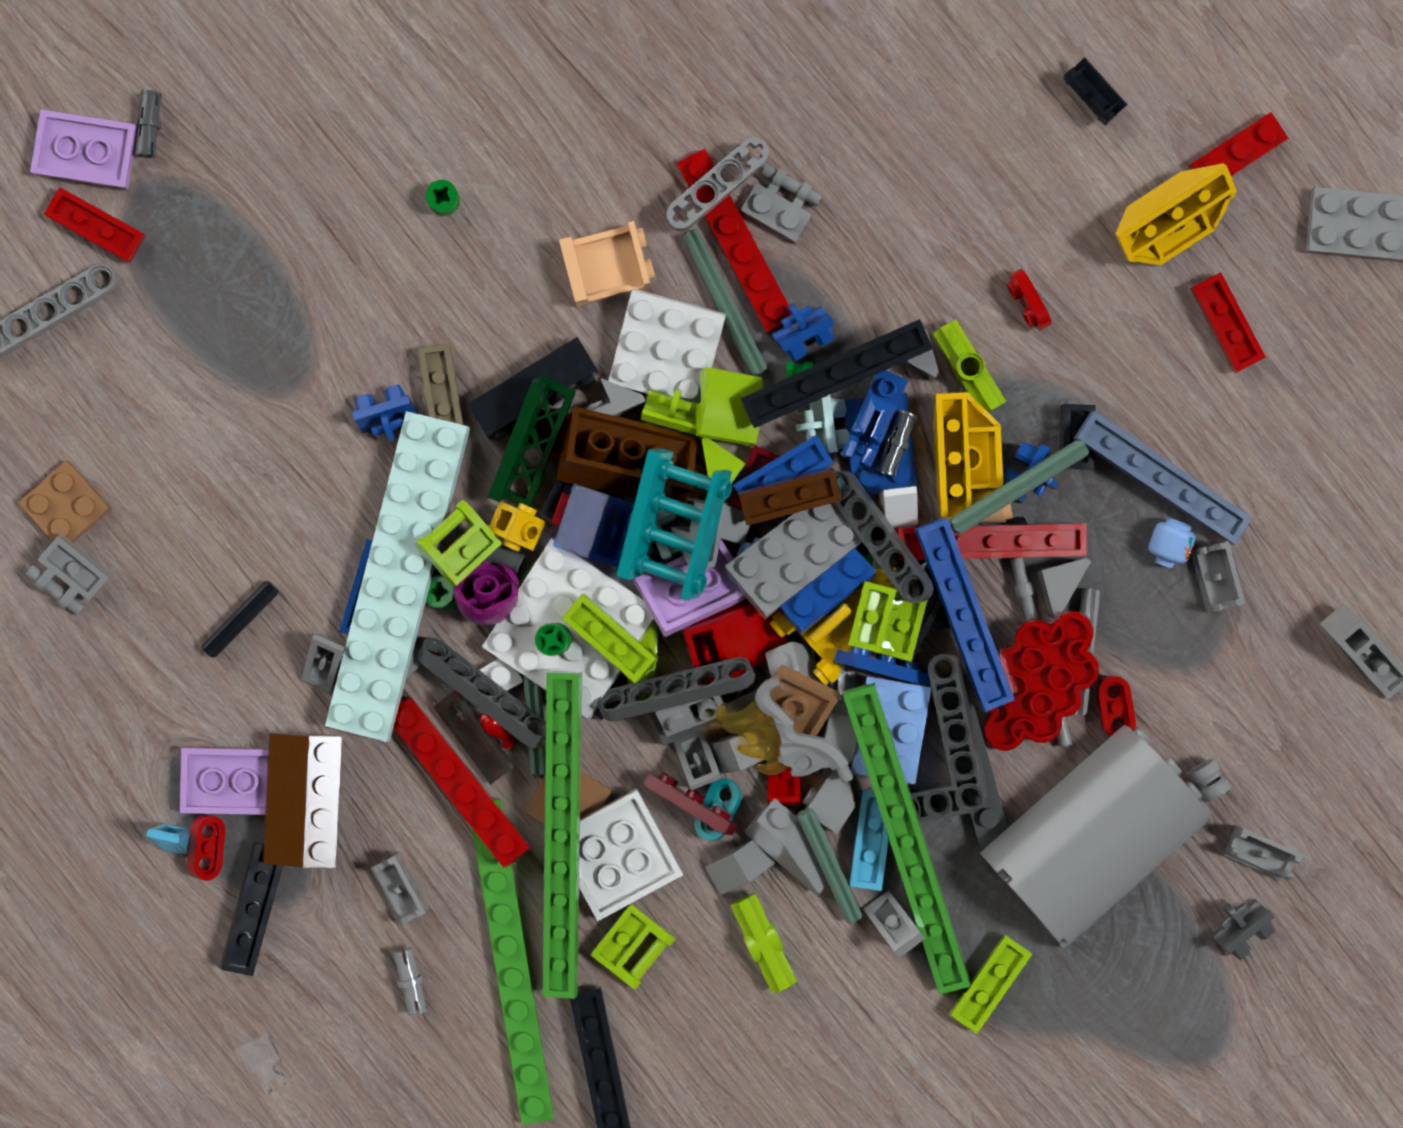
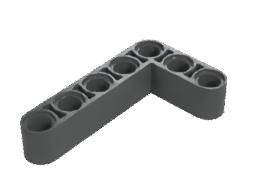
(953, 748)

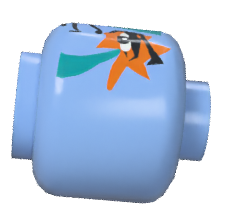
(1171, 542)

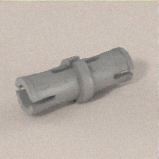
(410, 981)

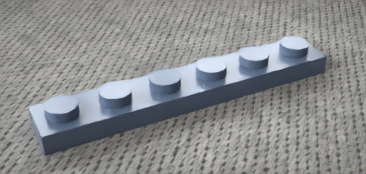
(1163, 478)

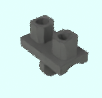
(1242, 925)

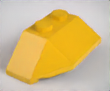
(1175, 214)
(964, 452)

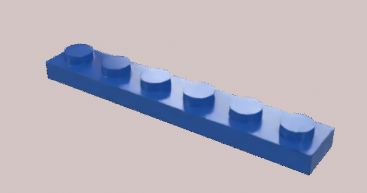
(964, 614)

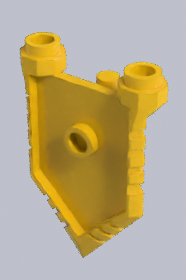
(830, 632)

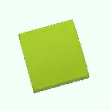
(721, 410)
(886, 622)

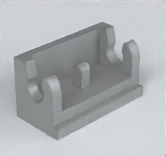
(1217, 577)
(1262, 853)
(400, 888)

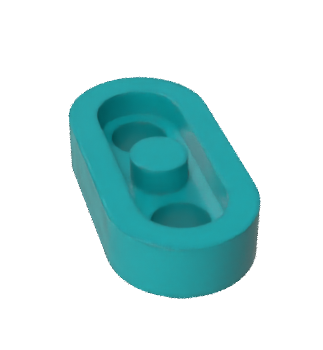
(714, 797)

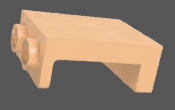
(607, 264)

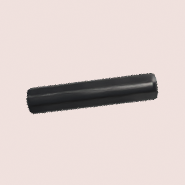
(240, 619)

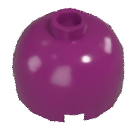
(487, 594)

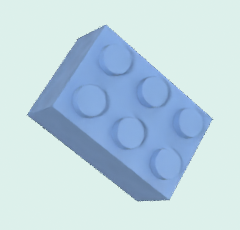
(906, 714)

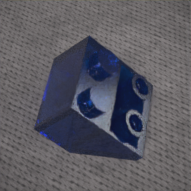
(594, 525)

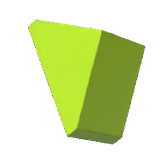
(720, 459)

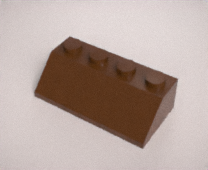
(612, 452)
(302, 800)

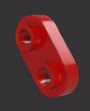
(1023, 289)
(1118, 706)
(206, 846)

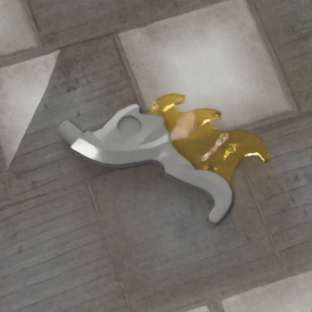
(775, 739)

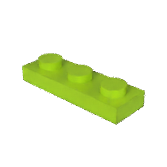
(609, 638)
(990, 983)

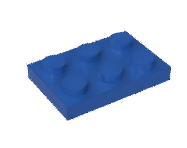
(869, 478)

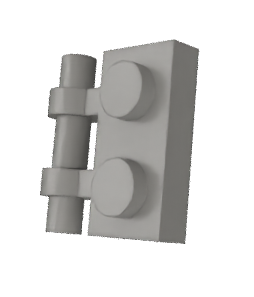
(776, 212)
(71, 566)

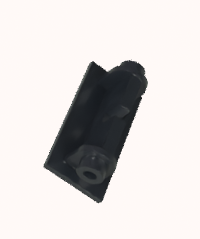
(1094, 91)

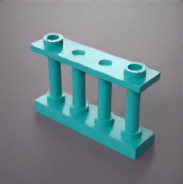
(643, 529)

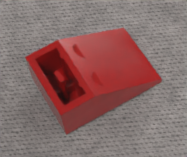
(732, 634)

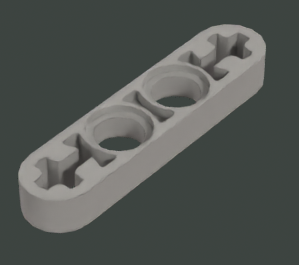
(720, 187)

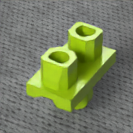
(670, 412)

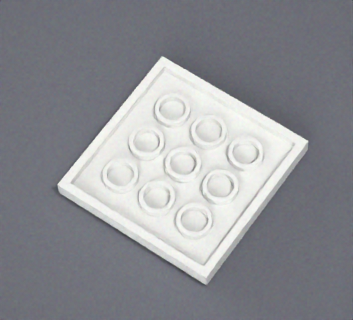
(544, 599)

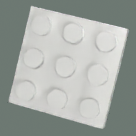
(665, 345)
(622, 855)

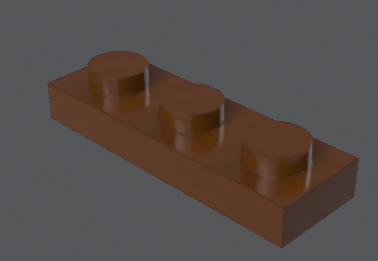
(789, 496)

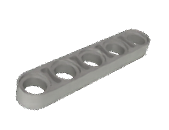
(63, 309)

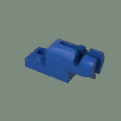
(875, 416)

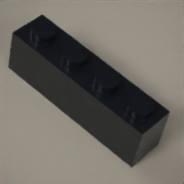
(500, 406)

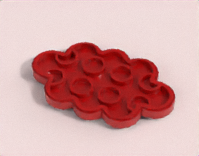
(1046, 678)

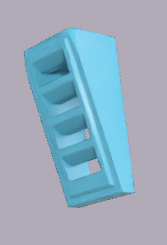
(170, 838)

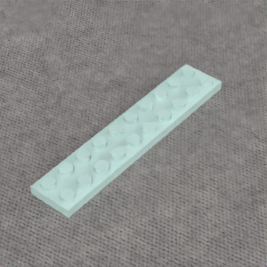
(396, 577)

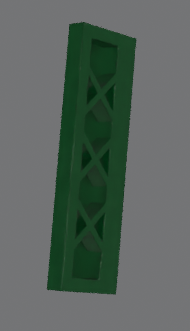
(520, 440)

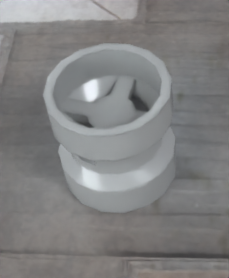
(1209, 780)

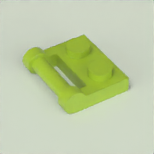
(466, 551)
(624, 939)

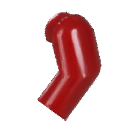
(492, 728)

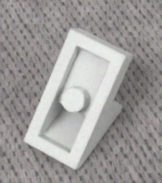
(900, 506)

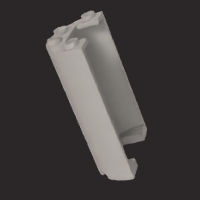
(1097, 834)

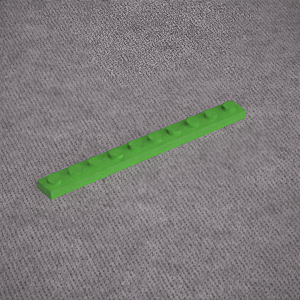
(562, 834)
(906, 837)
(515, 986)

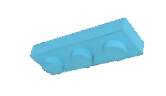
(869, 845)

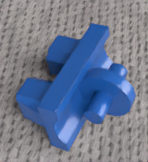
(800, 327)
(383, 416)
(1031, 456)

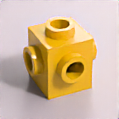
(517, 526)

